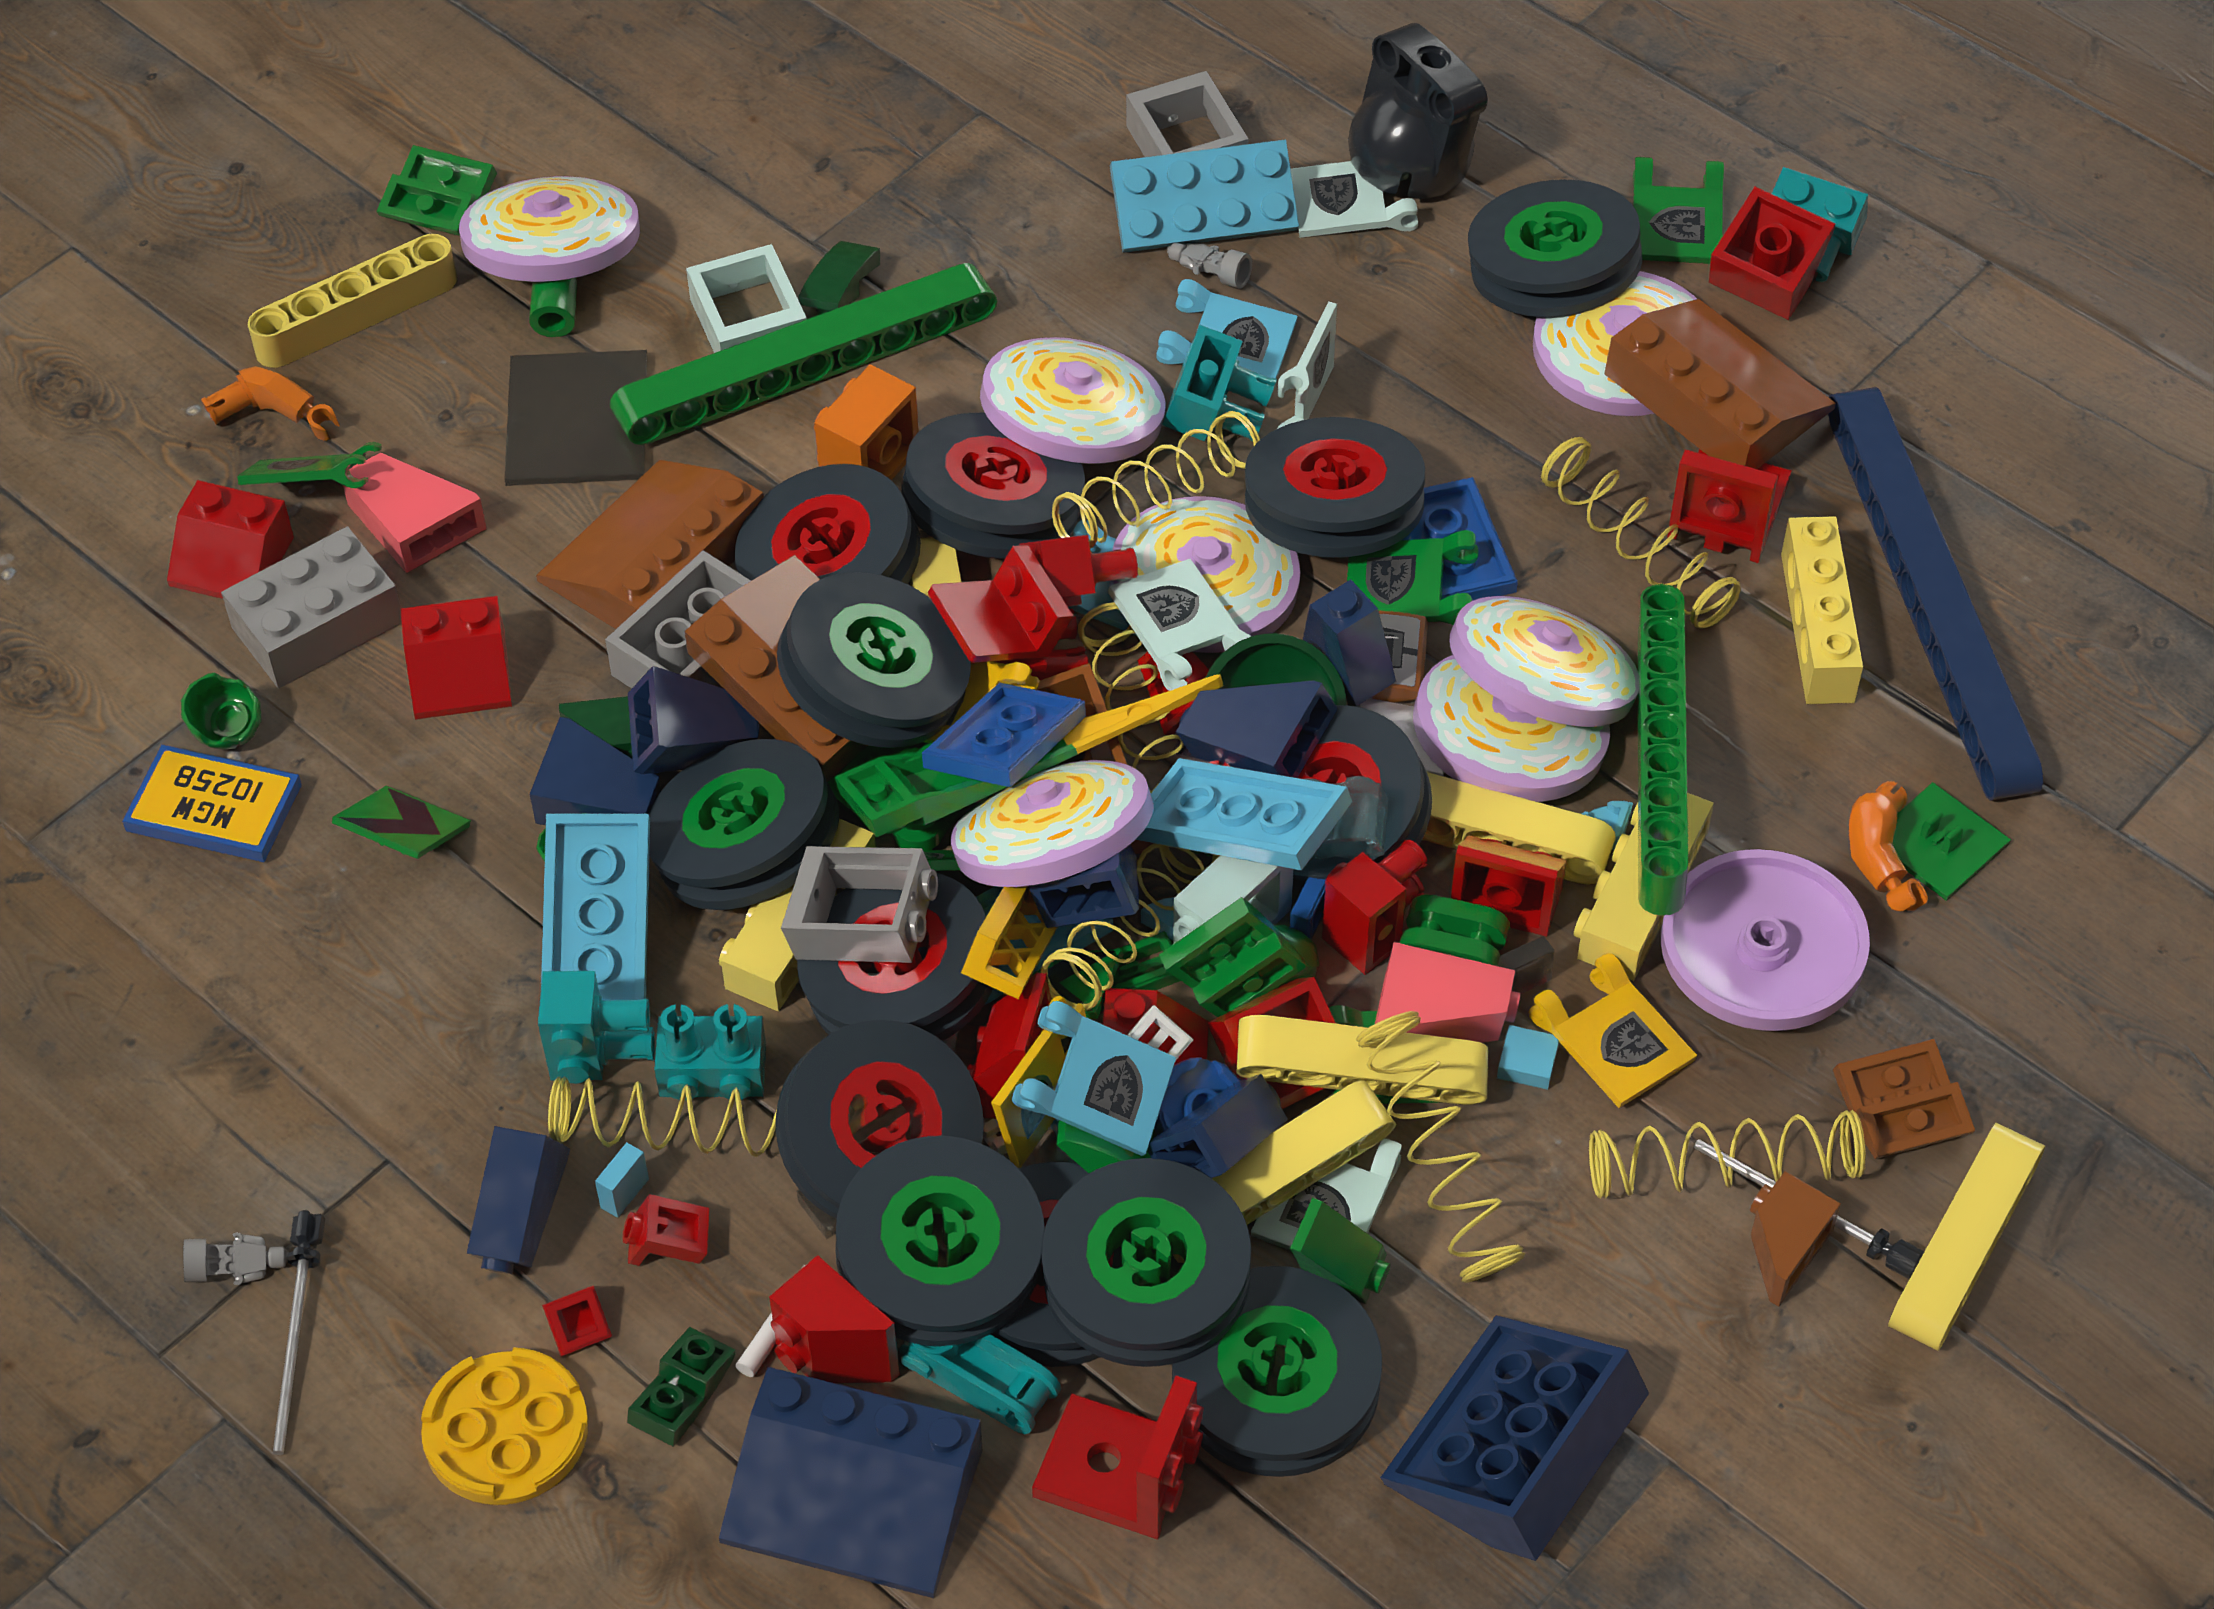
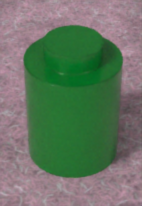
(553, 307)

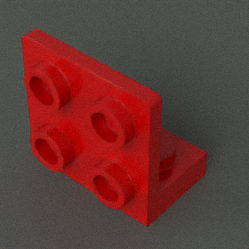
(1007, 616)

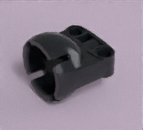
(1416, 115)

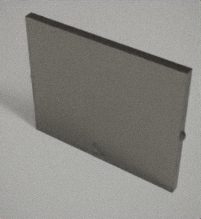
(564, 421)

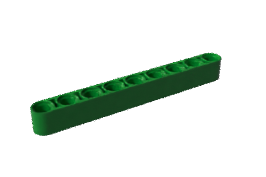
(802, 353)
(1662, 751)

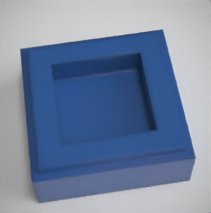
(1309, 907)

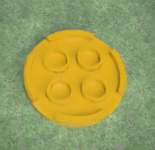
(504, 1426)

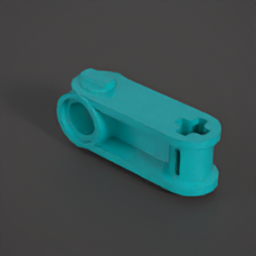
(987, 1377)

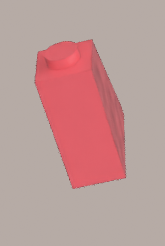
(413, 510)
(1450, 994)

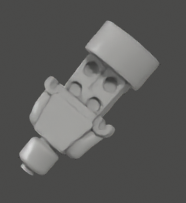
(1231, 267)
(244, 1259)

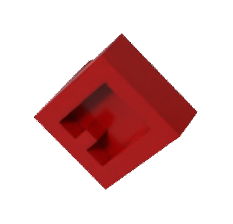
(667, 1230)

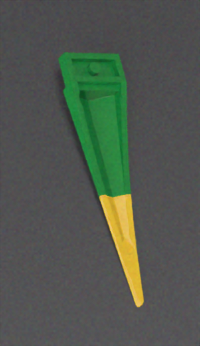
(900, 791)

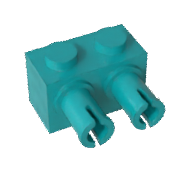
(1830, 201)
(1204, 382)
(585, 1031)
(710, 1053)

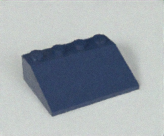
(1518, 1434)
(851, 1482)

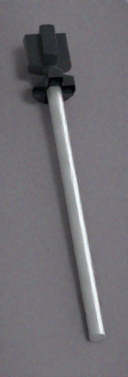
(306, 1235)
(1900, 1257)

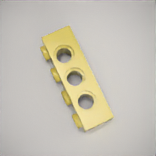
(1821, 610)

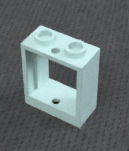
(735, 274)
(1225, 882)

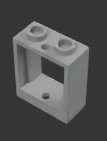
(1177, 103)
(858, 868)

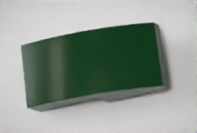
(837, 276)
(683, 1386)

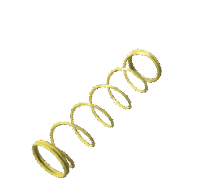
(1084, 503)
(1732, 595)
(1089, 644)
(1065, 954)
(1383, 1033)
(559, 1125)
(1601, 1166)

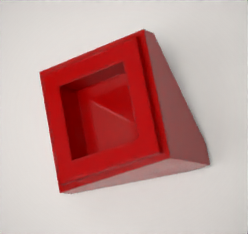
(577, 1320)

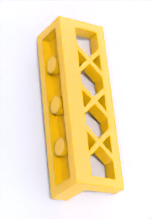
(993, 946)

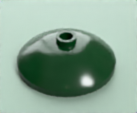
(1277, 660)

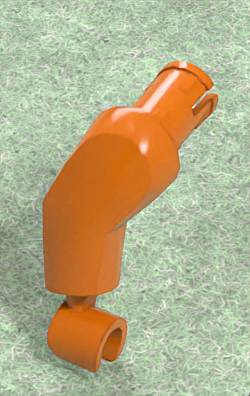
(269, 391)
(1872, 849)

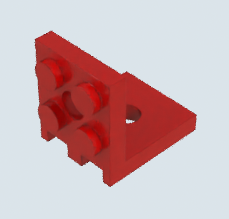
(1727, 501)
(1148, 1453)

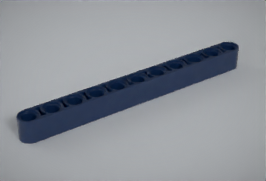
(1935, 596)

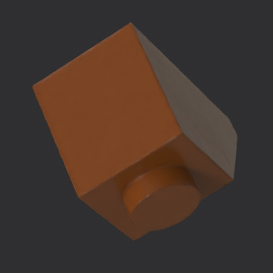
(1789, 1231)

